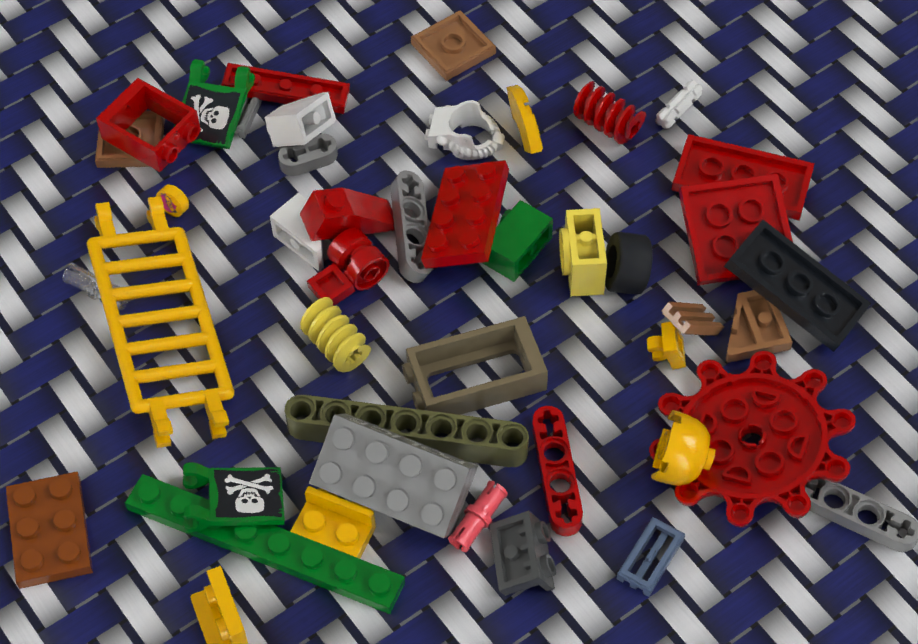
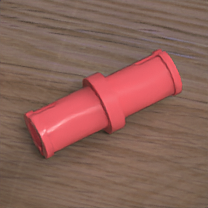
(477, 516)

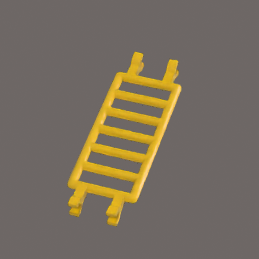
(158, 405)

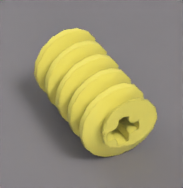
(334, 335)

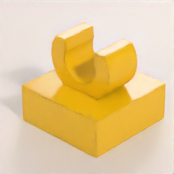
(668, 346)

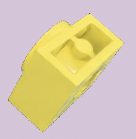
(583, 252)

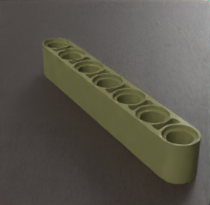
(424, 426)

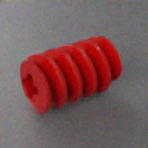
(606, 115)

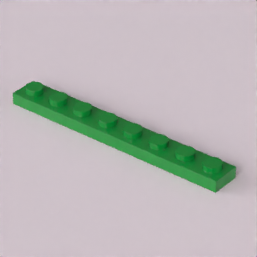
(273, 547)

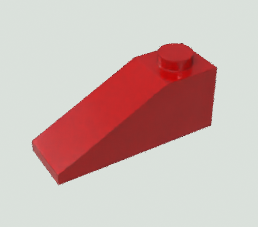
(338, 209)

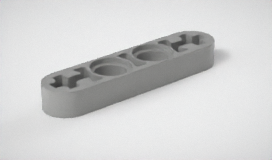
(404, 224)
(854, 503)

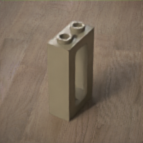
(472, 348)

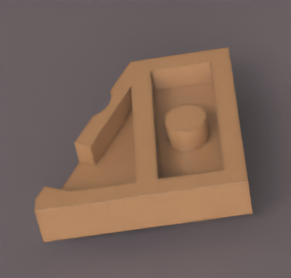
(756, 328)

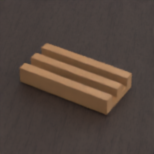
(696, 320)

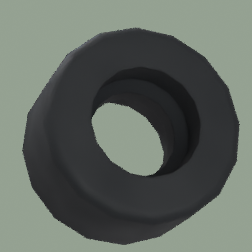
(628, 263)

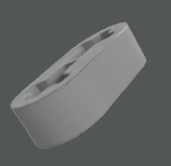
(308, 156)

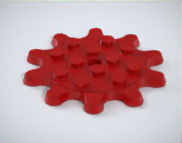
(792, 433)

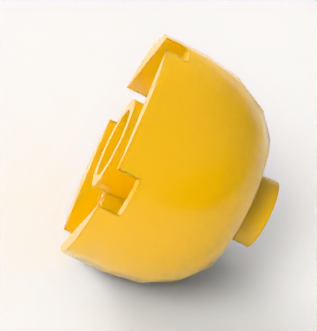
(682, 451)

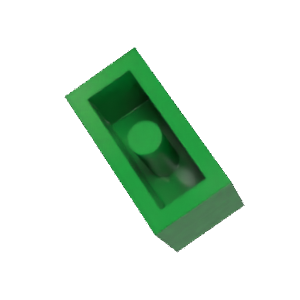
(519, 240)

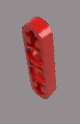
(557, 469)

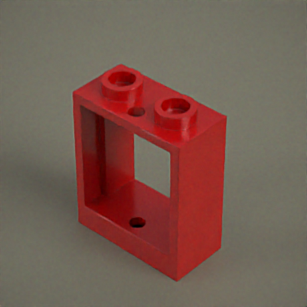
(130, 106)

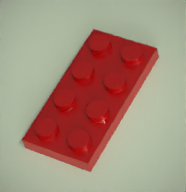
(717, 161)
(465, 215)

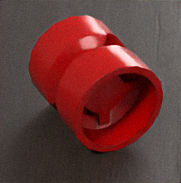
(358, 258)

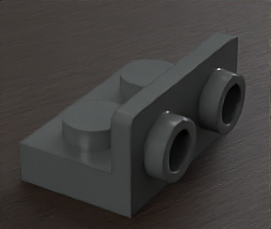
(522, 553)

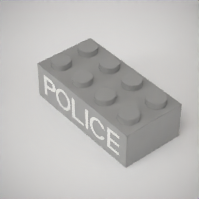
(393, 475)

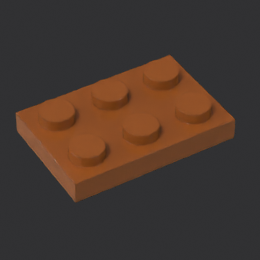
(48, 530)

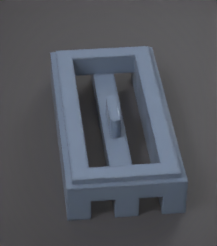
(636, 580)

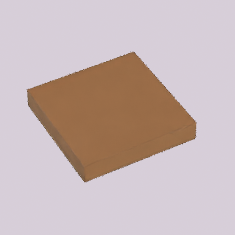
(453, 45)
(147, 127)

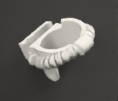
(465, 114)

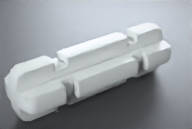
(679, 104)

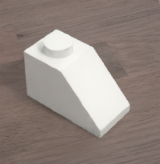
(300, 120)
(291, 231)

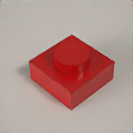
(331, 283)

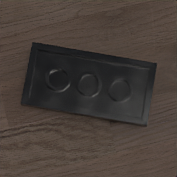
(798, 285)

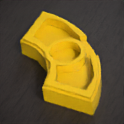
(524, 119)

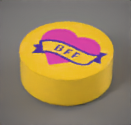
(174, 200)

